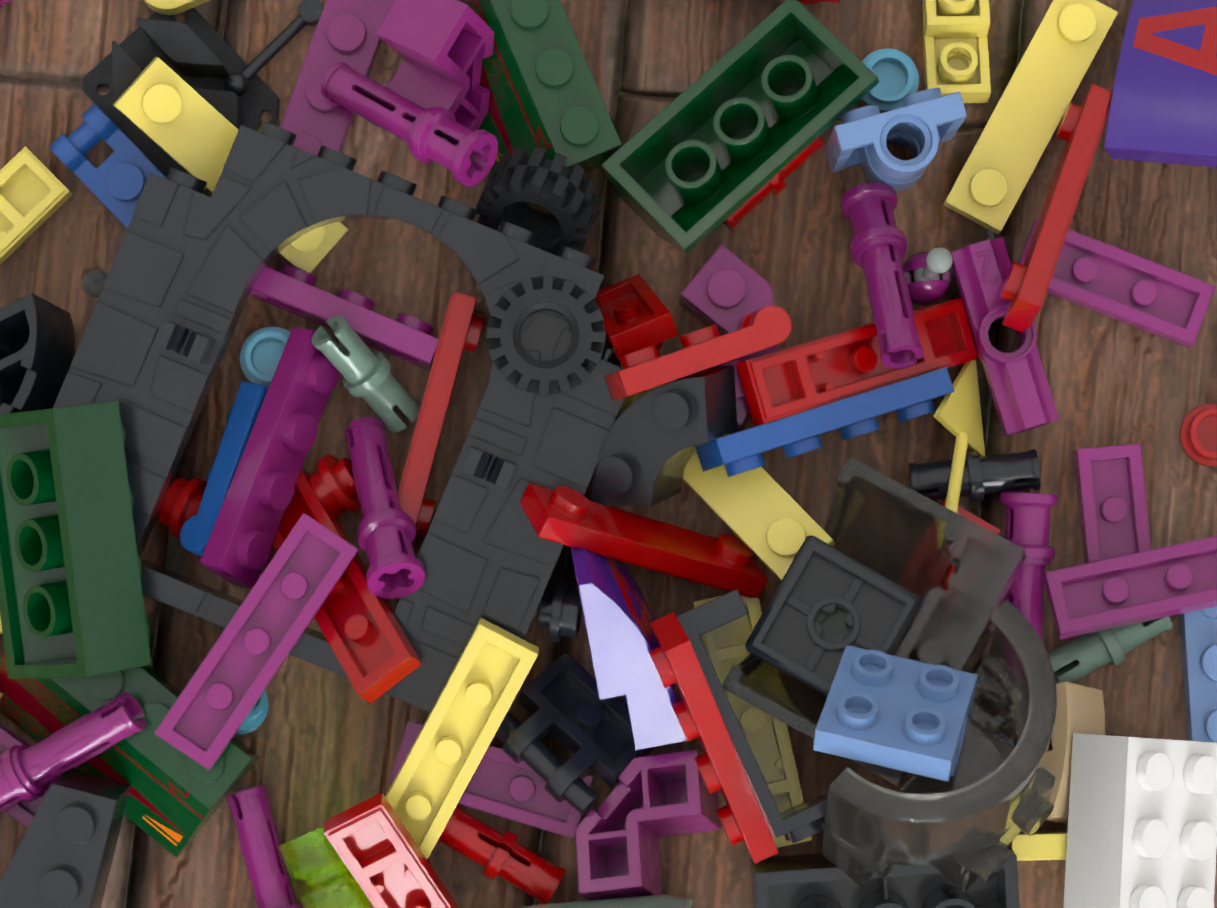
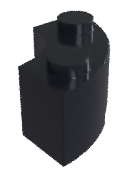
(34, 353)
(657, 435)

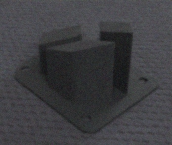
(196, 56)

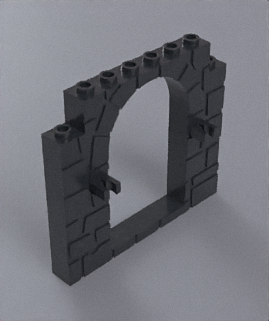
(174, 313)

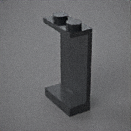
(797, 821)

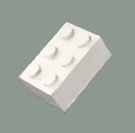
(1141, 823)

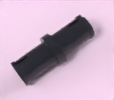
(980, 475)

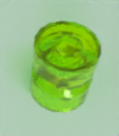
(326, 875)

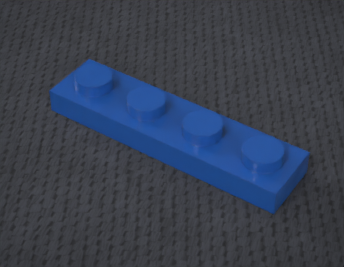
(801, 431)

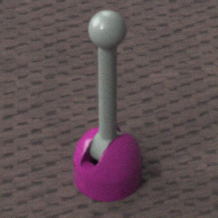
(927, 271)

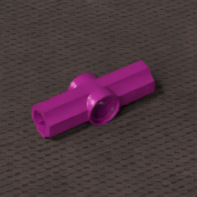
(1016, 377)

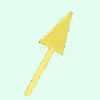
(962, 417)

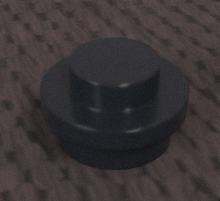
(561, 611)

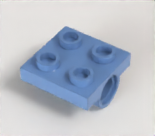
(918, 126)
(896, 713)

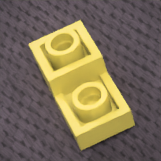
(957, 48)

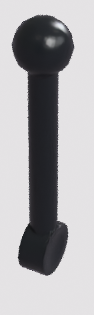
(308, 14)

